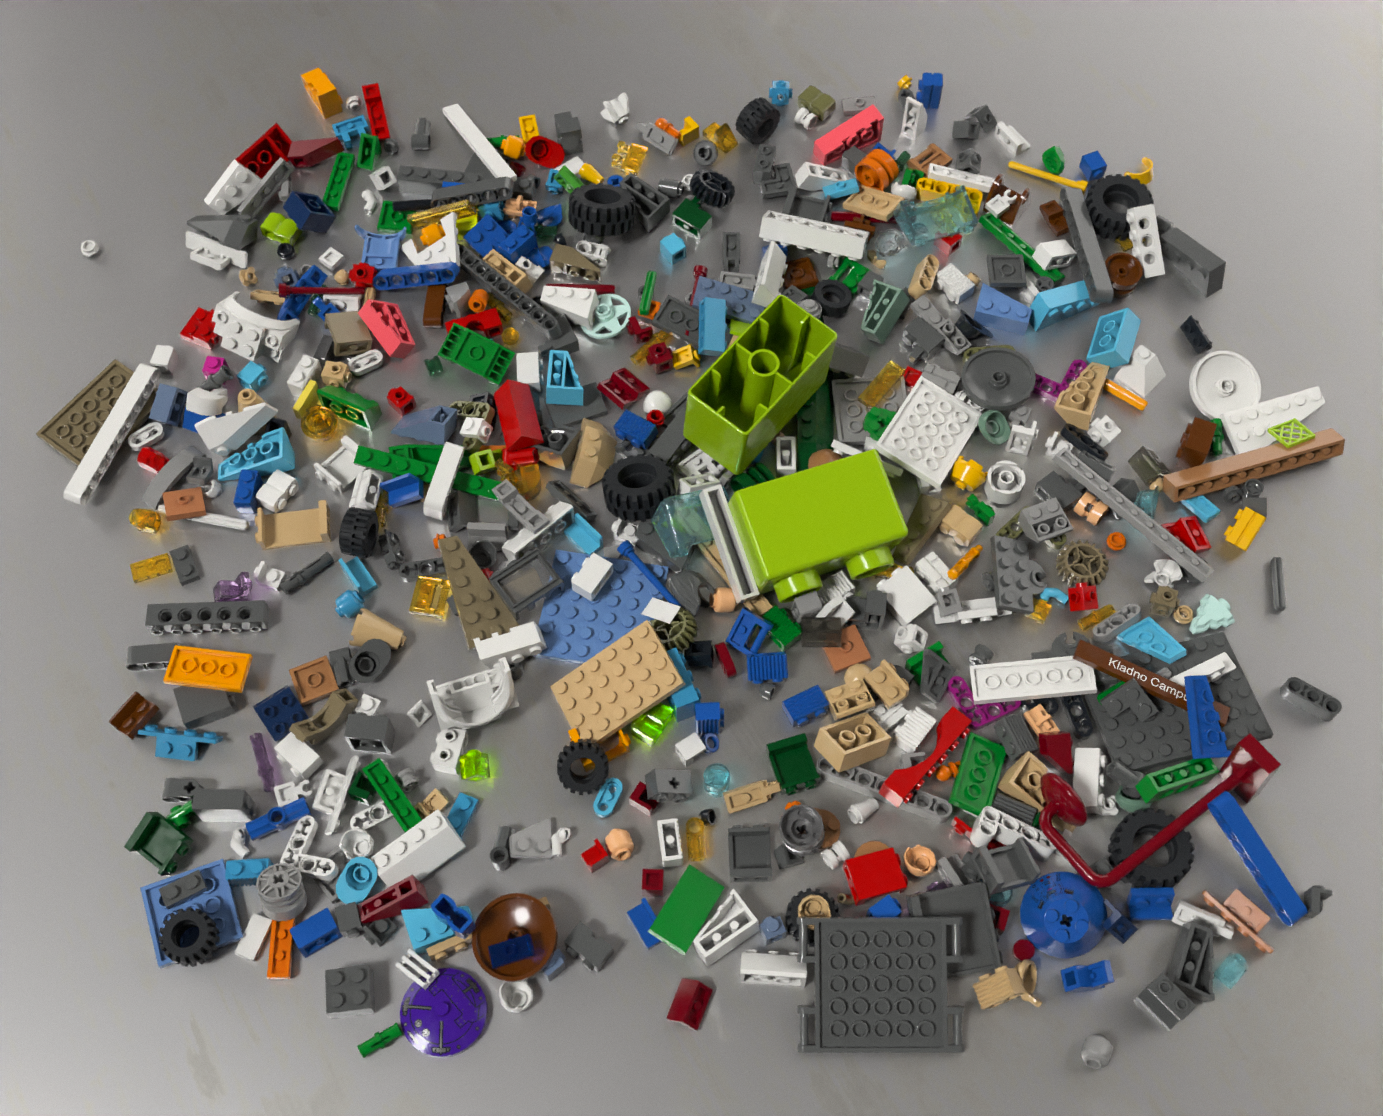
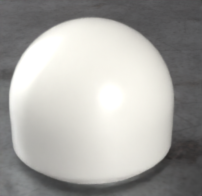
(215, 490)

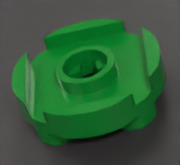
(872, 421)

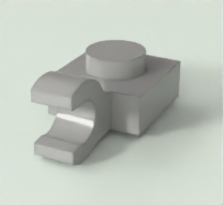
(1019, 415)

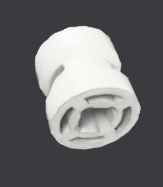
(805, 118)
(835, 855)

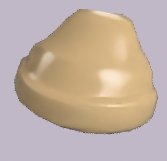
(1028, 975)

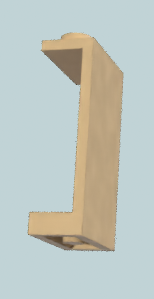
(293, 527)

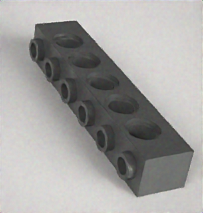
(218, 611)

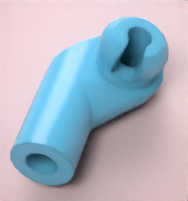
(1055, 593)

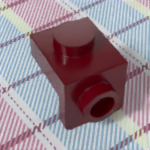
(639, 335)

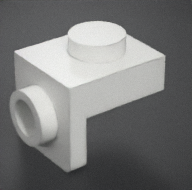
(476, 428)

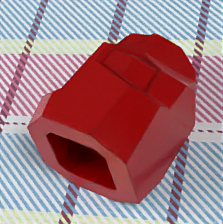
(151, 459)

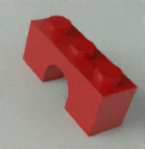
(485, 321)

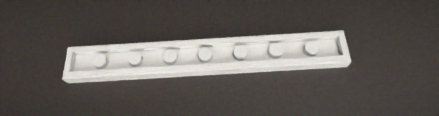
(478, 142)

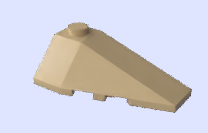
(1081, 398)
(1023, 785)

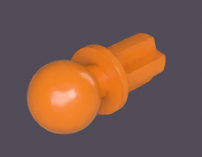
(668, 127)
(945, 772)

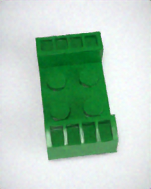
(476, 353)

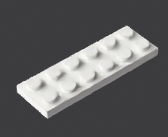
(1031, 680)

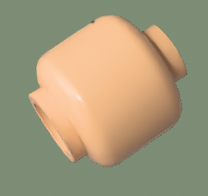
(723, 600)
(619, 844)

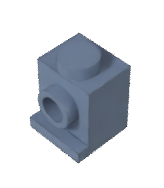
(772, 930)

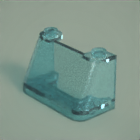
(936, 217)
(682, 523)

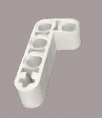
(442, 481)
(1006, 829)

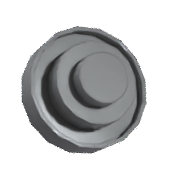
(811, 307)

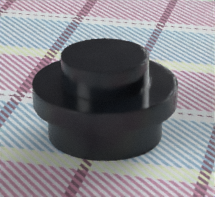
(285, 251)

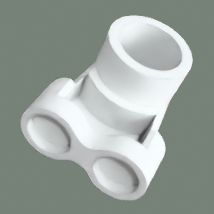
(532, 271)

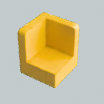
(689, 132)

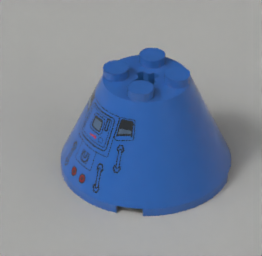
(1059, 895)

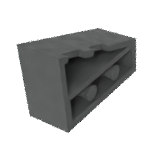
(650, 204)

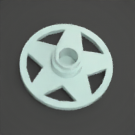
(607, 317)

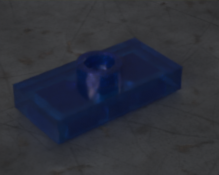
(511, 951)

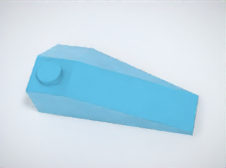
(265, 456)

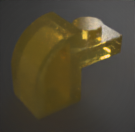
(531, 482)

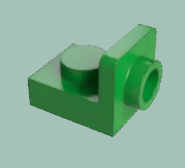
(911, 176)

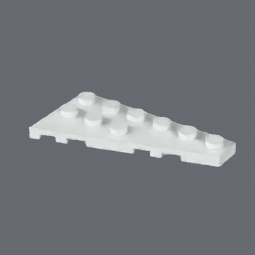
(1249, 425)

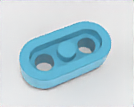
(608, 798)

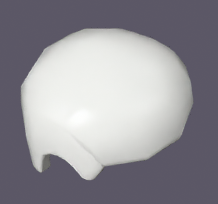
(905, 191)
(657, 401)
(356, 843)
(515, 996)

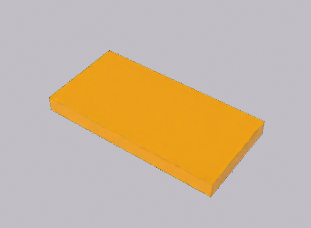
(208, 669)

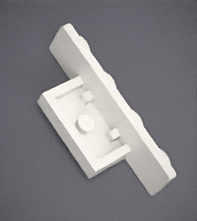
(213, 253)
(972, 609)
(1212, 668)
(333, 792)

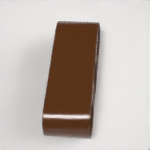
(435, 306)

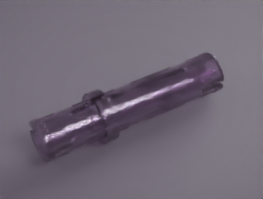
(264, 770)

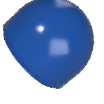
(713, 737)

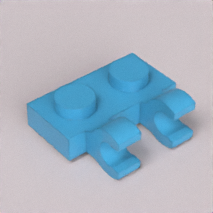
(349, 128)

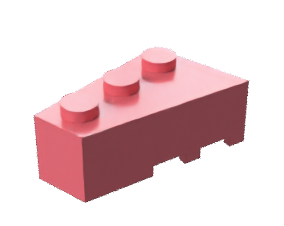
(388, 327)

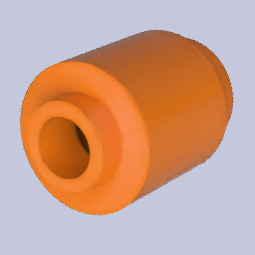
(478, 300)

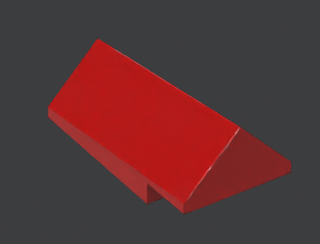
(266, 151)
(517, 415)

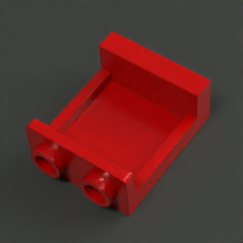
(874, 875)

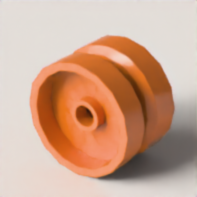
(877, 170)

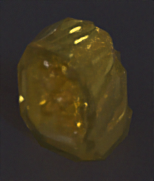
(145, 520)

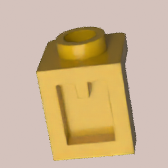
(686, 356)

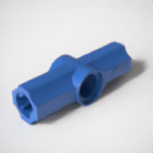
(265, 824)

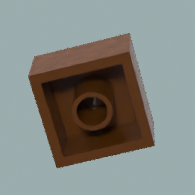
(1195, 443)

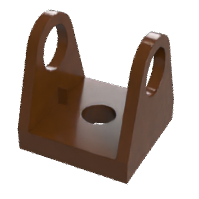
(1017, 208)

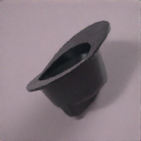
(971, 328)

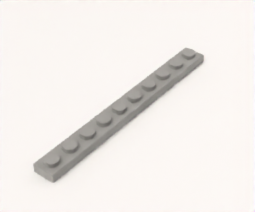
(1133, 515)

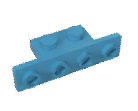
(178, 744)

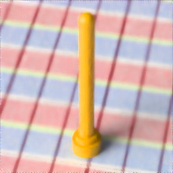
(1048, 176)

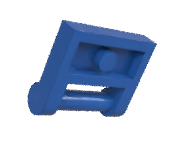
(744, 629)

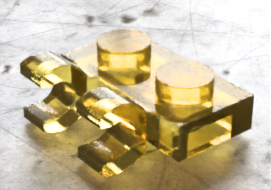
(634, 157)

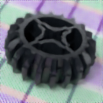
(712, 188)

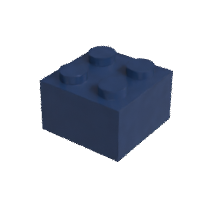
(309, 212)

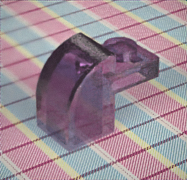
(233, 590)

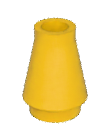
(590, 174)

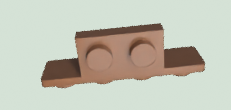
(1244, 914)

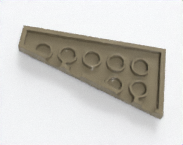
(476, 600)

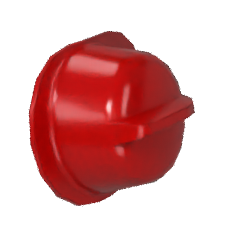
(544, 151)

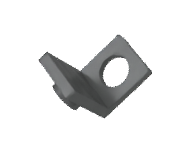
(983, 116)

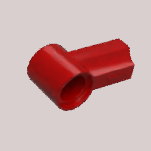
(520, 457)

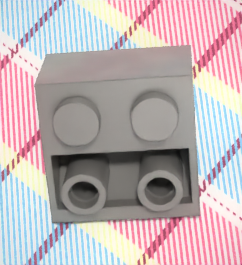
(1044, 521)

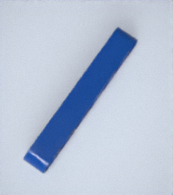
(1257, 858)

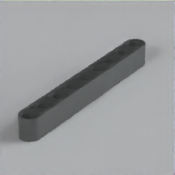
(1086, 245)
(509, 294)

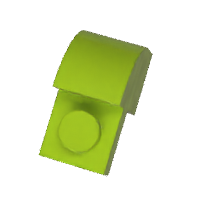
(483, 461)

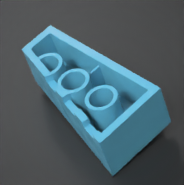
(1058, 304)

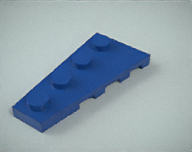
(1205, 731)

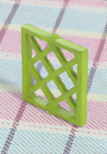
(1310, 435)

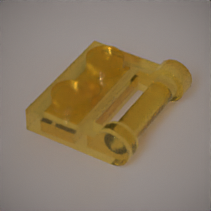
(424, 596)

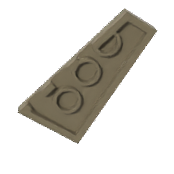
(921, 524)

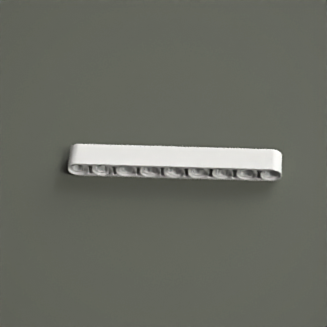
(112, 434)

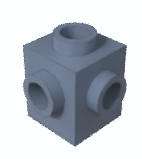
(283, 271)

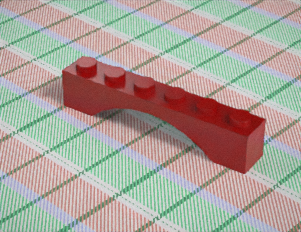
(903, 782)

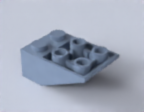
(428, 425)

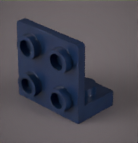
(280, 712)

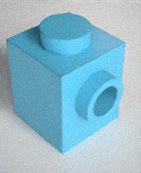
(673, 248)
(253, 376)

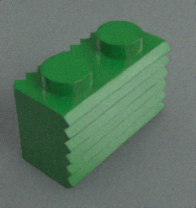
(784, 632)

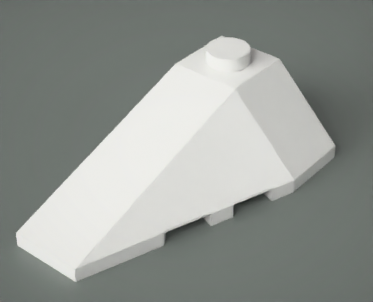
(229, 432)

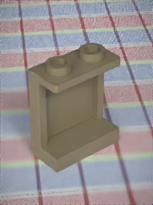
(348, 333)

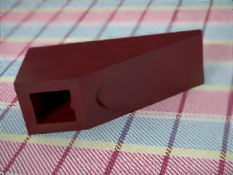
(310, 152)

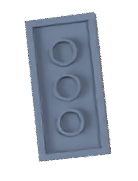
(737, 299)

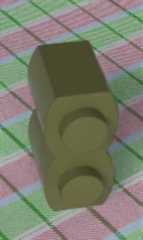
(816, 102)

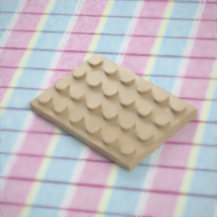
(618, 684)

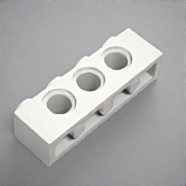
(1150, 233)

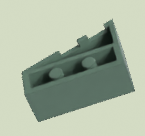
(883, 311)

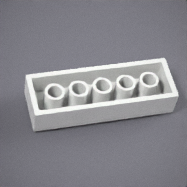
(814, 235)

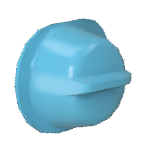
(356, 880)

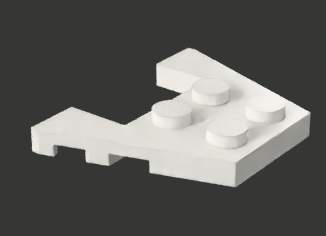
(441, 251)

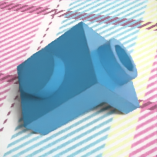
(552, 185)

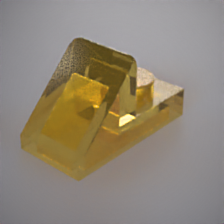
(721, 136)

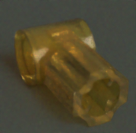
(695, 841)

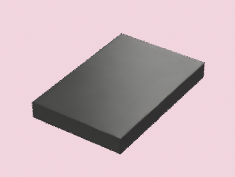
(677, 317)
(571, 415)

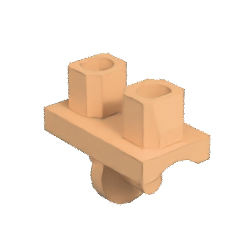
(514, 206)
(1040, 720)

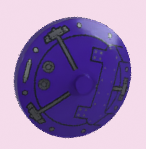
(445, 1015)

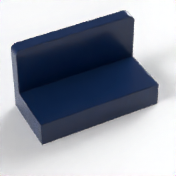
(1118, 924)

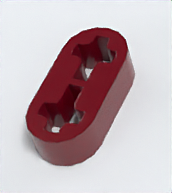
(725, 660)

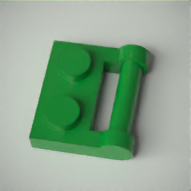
(854, 277)

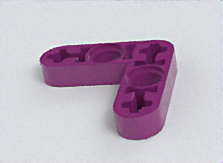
(1057, 386)
(980, 712)

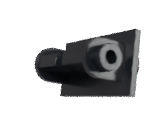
(1195, 335)

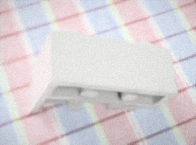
(232, 188)
(575, 303)
(515, 645)
(726, 929)

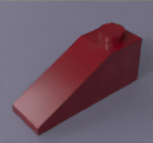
(388, 903)

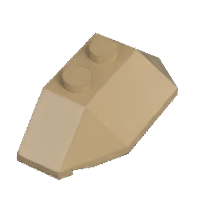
(593, 454)

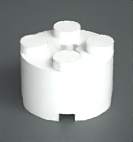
(1004, 482)

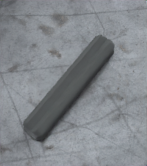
(1278, 584)

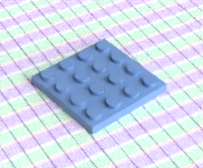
(216, 902)

